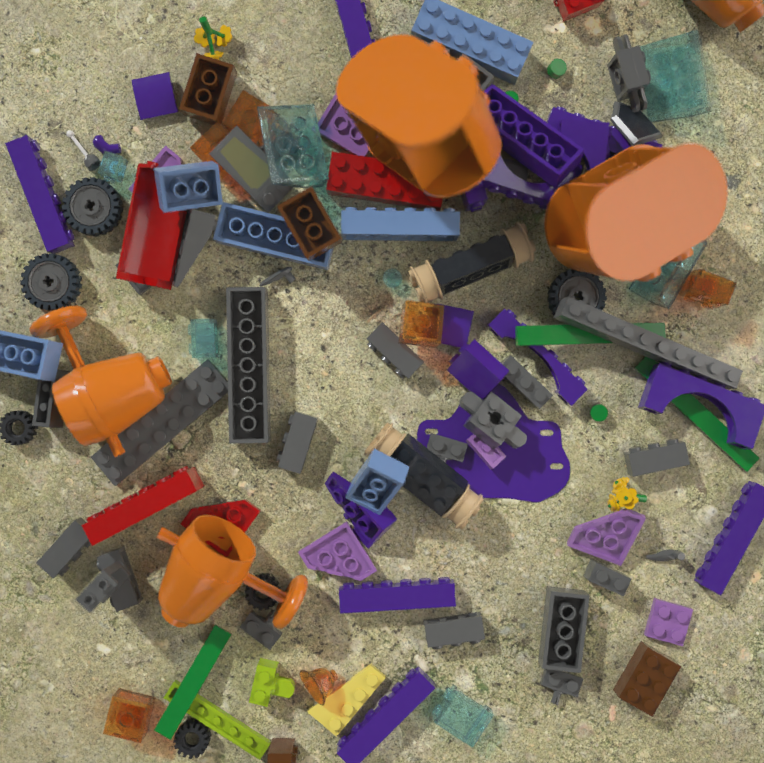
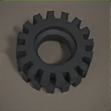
(6, 427)
(255, 600)
(184, 746)

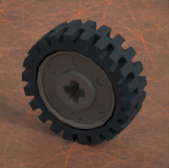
(104, 213)
(37, 279)
(573, 282)

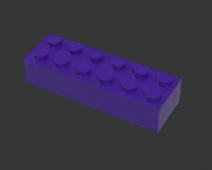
(532, 139)

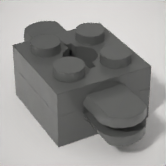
(629, 73)
(492, 420)

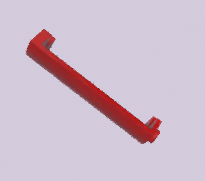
(150, 235)

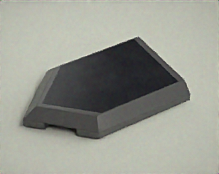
(633, 125)

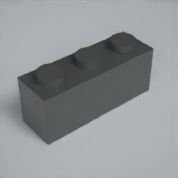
(398, 354)
(525, 383)
(45, 409)
(297, 442)
(656, 457)
(65, 550)
(128, 593)
(454, 630)

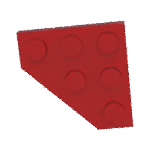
(238, 512)

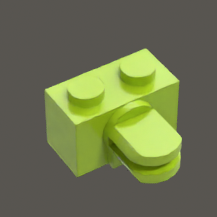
(269, 683)

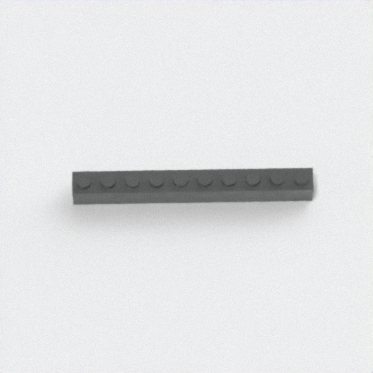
(646, 342)

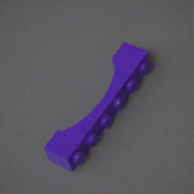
(568, 386)

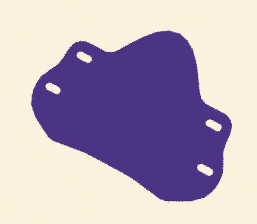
(523, 472)

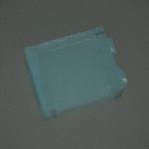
(462, 716)

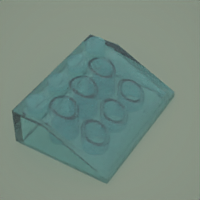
(677, 78)
(293, 145)

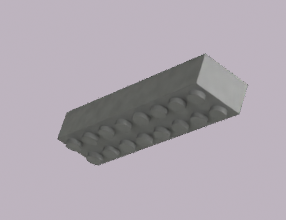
(248, 365)

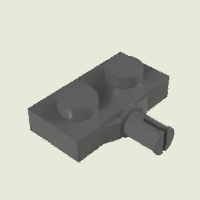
(446, 448)
(261, 629)
(561, 683)

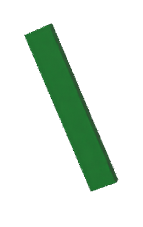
(192, 682)

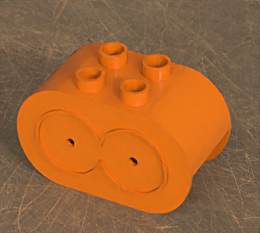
(421, 113)
(637, 211)

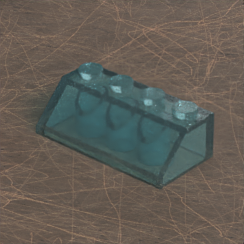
(666, 286)

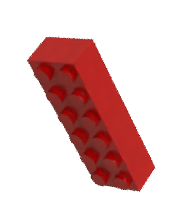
(373, 181)
(138, 507)

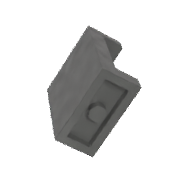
(103, 586)

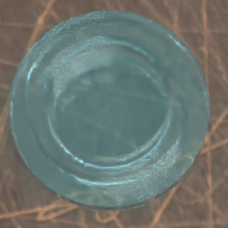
(392, 278)

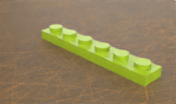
(224, 724)

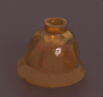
(319, 683)

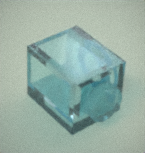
(113, 167)

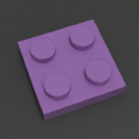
(668, 621)

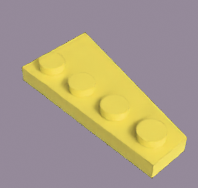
(347, 699)

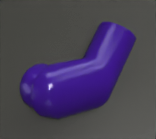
(100, 144)

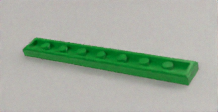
(569, 334)
(704, 421)

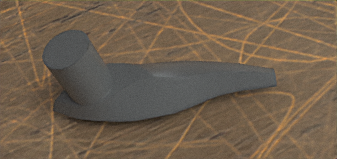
(285, 272)
(667, 555)

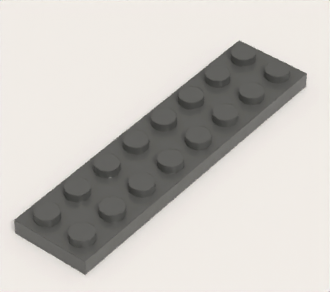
(164, 422)

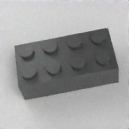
(563, 629)

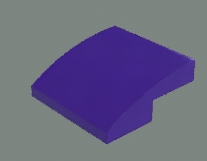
(154, 95)
(456, 326)

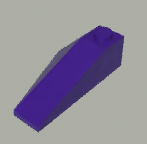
(367, 524)

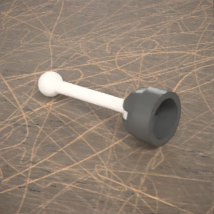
(91, 161)

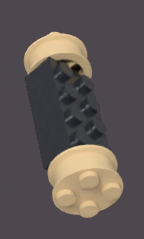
(472, 264)
(429, 476)

